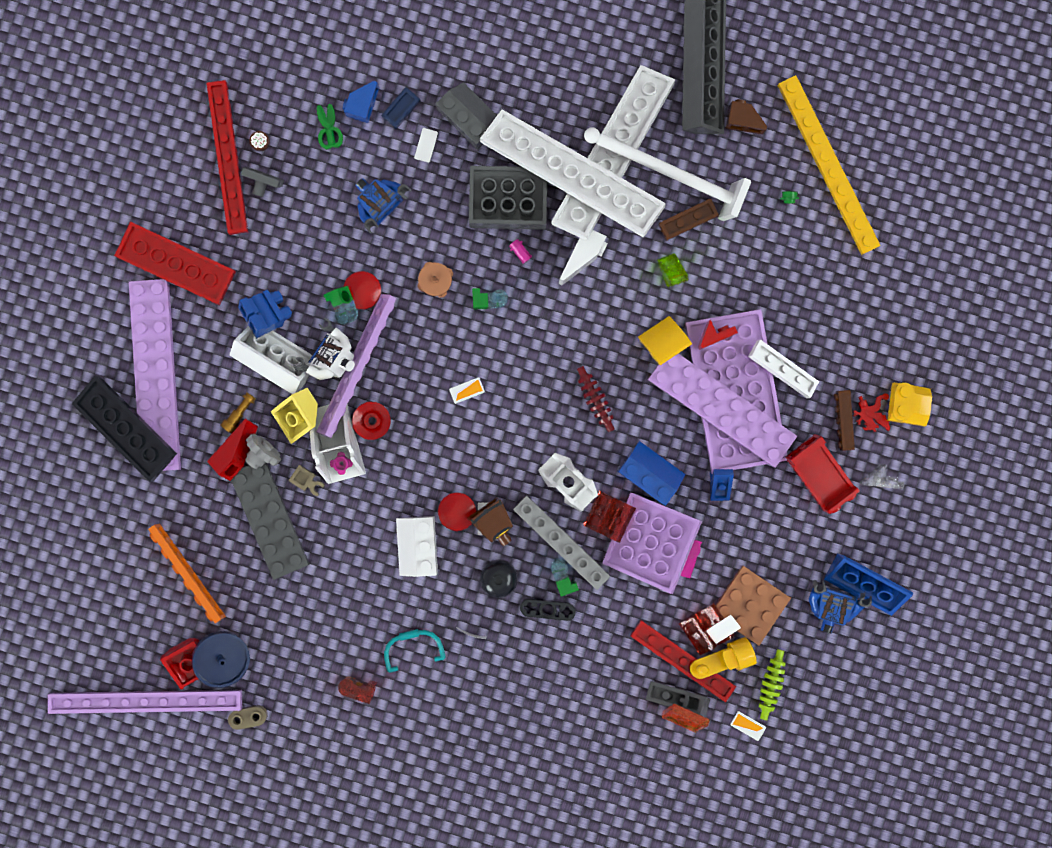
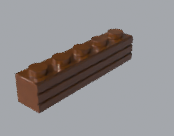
(844, 420)

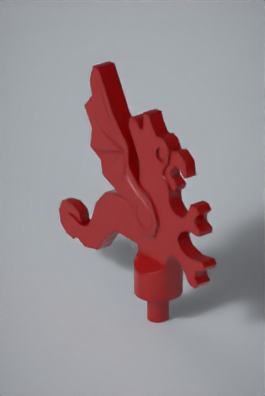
(868, 413)

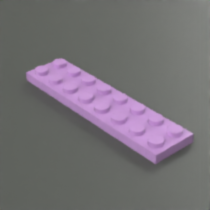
(723, 409)

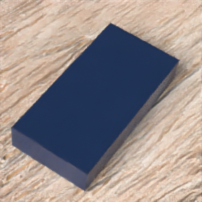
(401, 108)

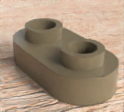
(247, 717)

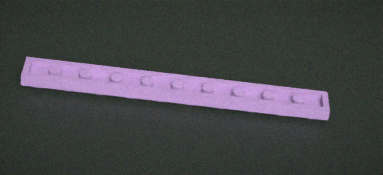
(145, 701)

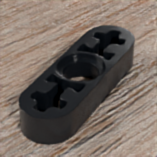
(563, 605)

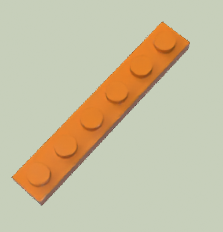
(183, 568)

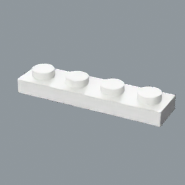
(783, 369)

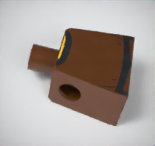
(493, 521)

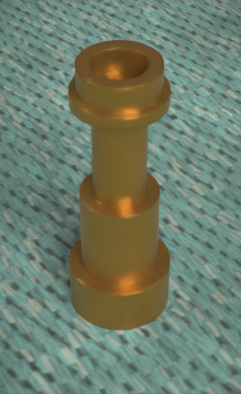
(234, 418)

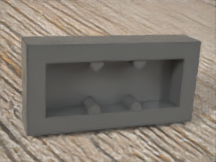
(262, 180)

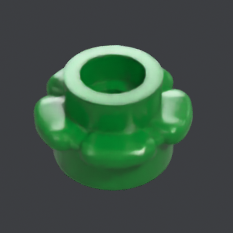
(789, 196)

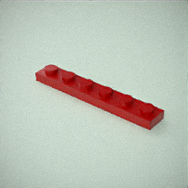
(680, 659)

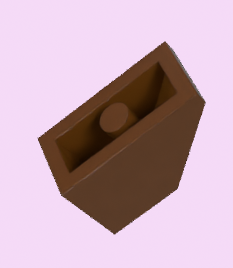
(744, 118)

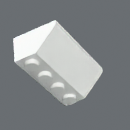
(272, 358)

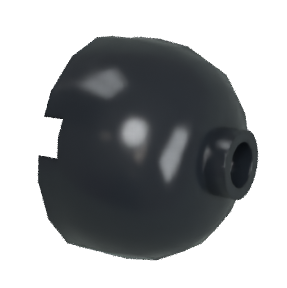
(498, 578)

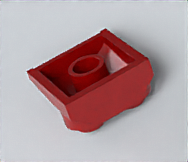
(179, 662)

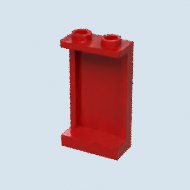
(822, 474)

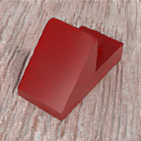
(710, 336)

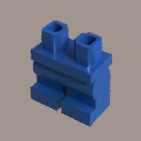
(263, 312)

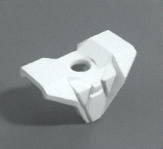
(560, 467)

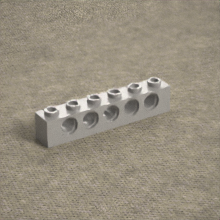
(561, 542)

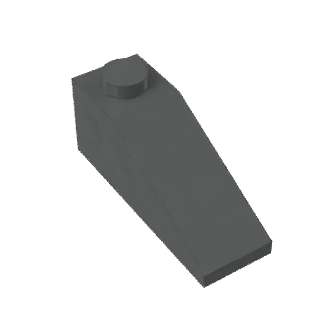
(669, 695)

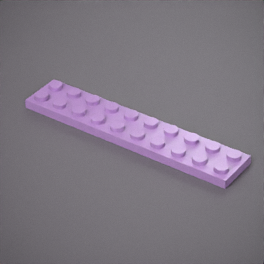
(155, 361)

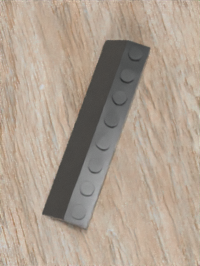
(704, 66)

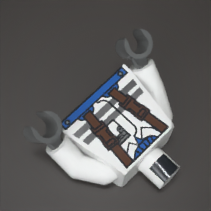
(330, 357)

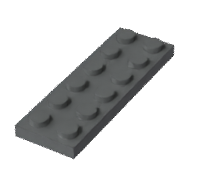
(269, 520)

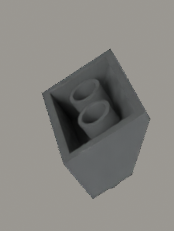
(466, 113)

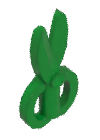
(328, 124)

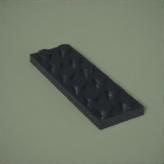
(124, 428)

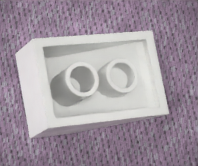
(584, 255)

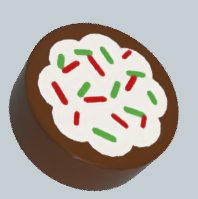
(259, 141)

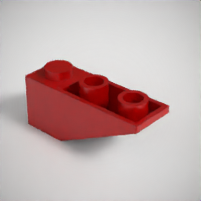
(232, 453)

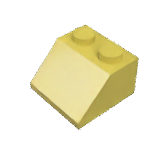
(296, 414)

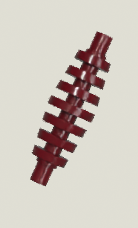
(592, 392)

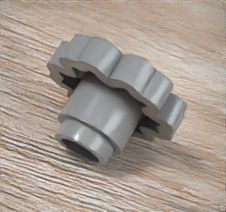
(261, 452)

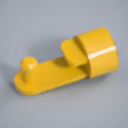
(737, 655)

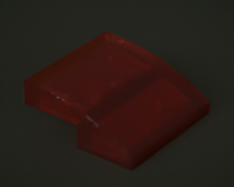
(609, 516)
(697, 625)

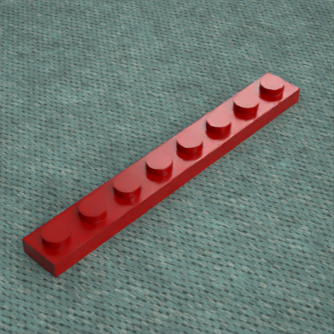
(227, 157)

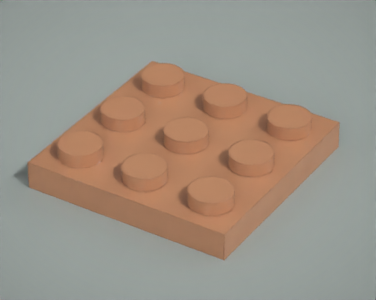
(752, 604)

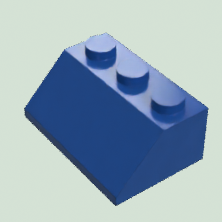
(651, 473)

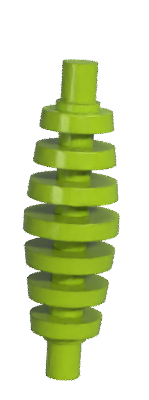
(772, 684)

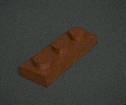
(688, 219)

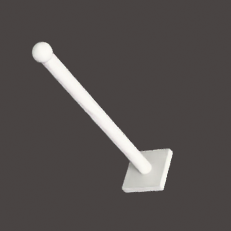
(732, 199)

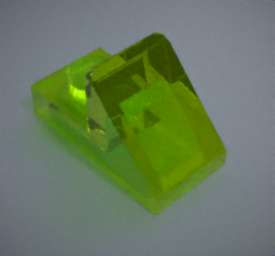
(672, 270)

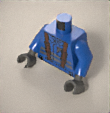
(378, 200)
(835, 606)

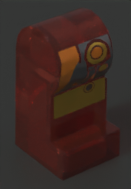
(356, 690)

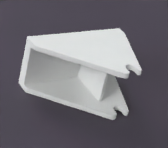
(326, 448)

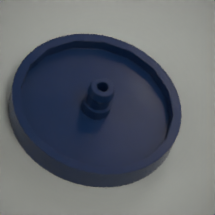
(220, 659)

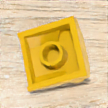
(909, 404)

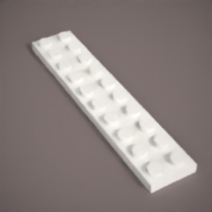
(628, 125)
(573, 173)

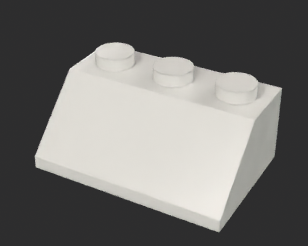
(417, 546)

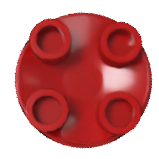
(364, 289)
(455, 510)

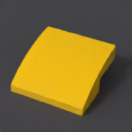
(665, 340)

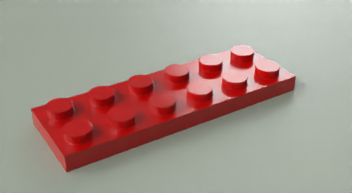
(175, 263)

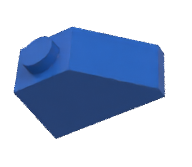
(361, 102)

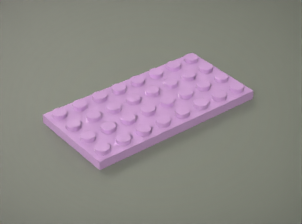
(731, 366)

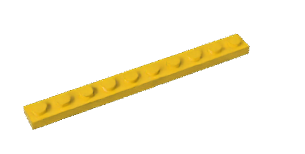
(828, 165)

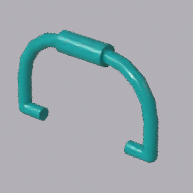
(408, 635)

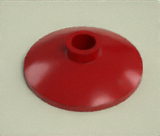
(361, 420)

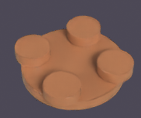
(435, 279)

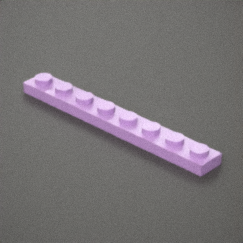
(361, 357)

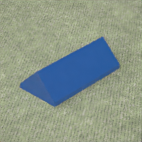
(858, 579)

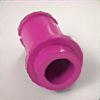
(521, 252)

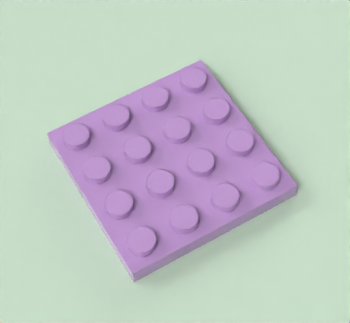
(653, 544)

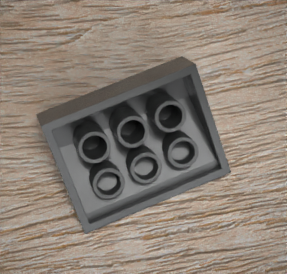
(506, 198)

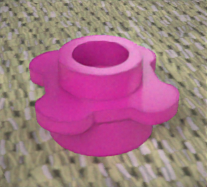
(336, 463)

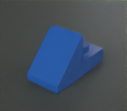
(721, 484)

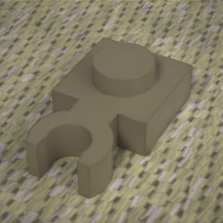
(304, 479)

